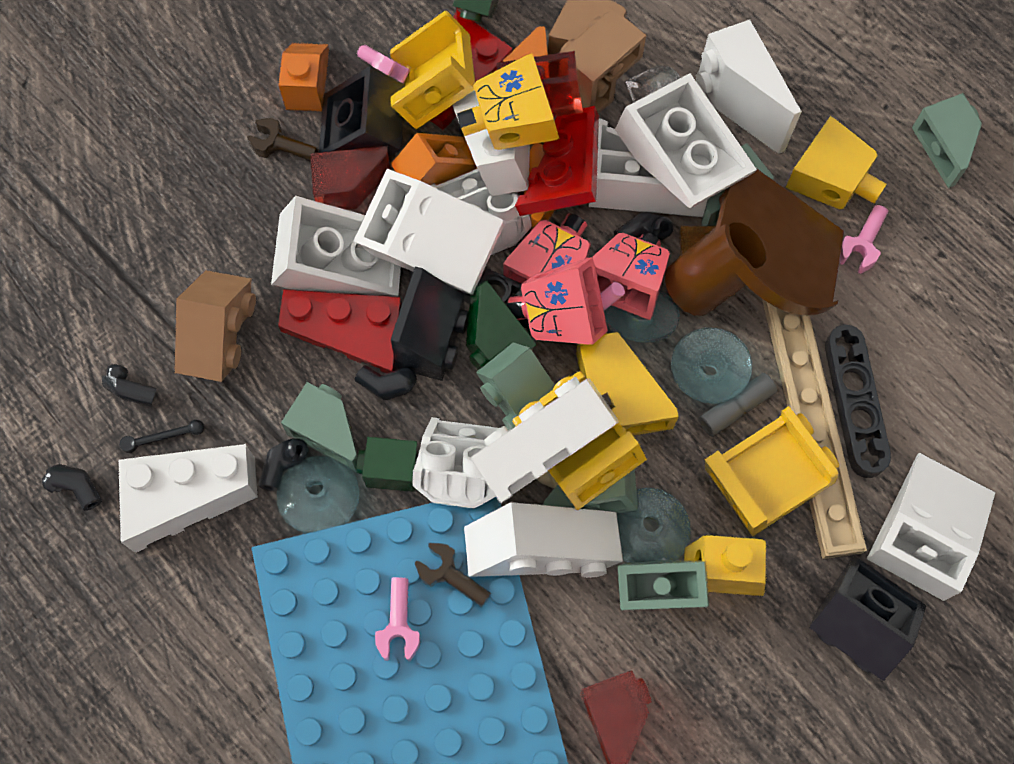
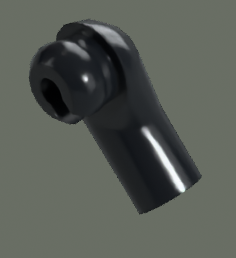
(647, 223)
(388, 385)
(127, 390)
(281, 459)
(75, 480)

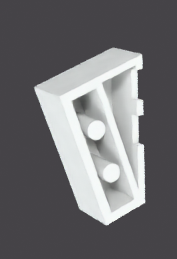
(501, 170)
(628, 185)
(543, 437)
(181, 488)
(542, 541)

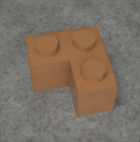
(604, 55)
(208, 324)

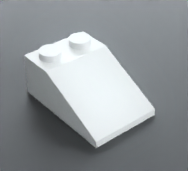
(747, 85)
(684, 142)
(319, 253)

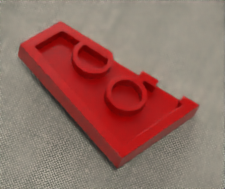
(343, 322)

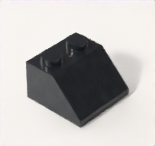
(361, 114)
(429, 326)
(869, 619)

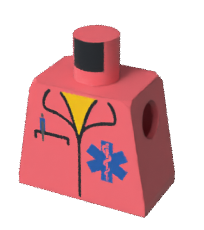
(548, 248)
(635, 265)
(562, 304)

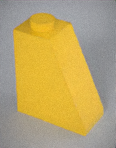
(637, 397)

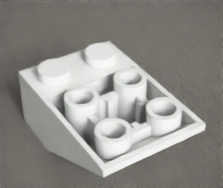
(429, 230)
(934, 528)

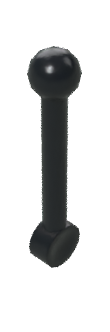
(129, 444)

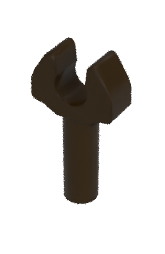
(277, 141)
(451, 575)

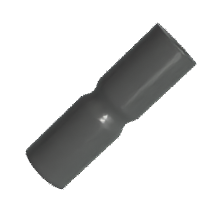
(730, 411)

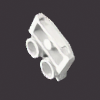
(473, 191)
(444, 464)

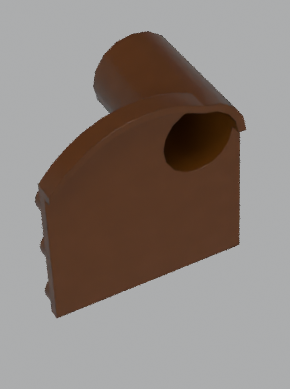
(762, 242)

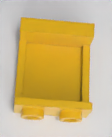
(439, 69)
(597, 463)
(773, 471)

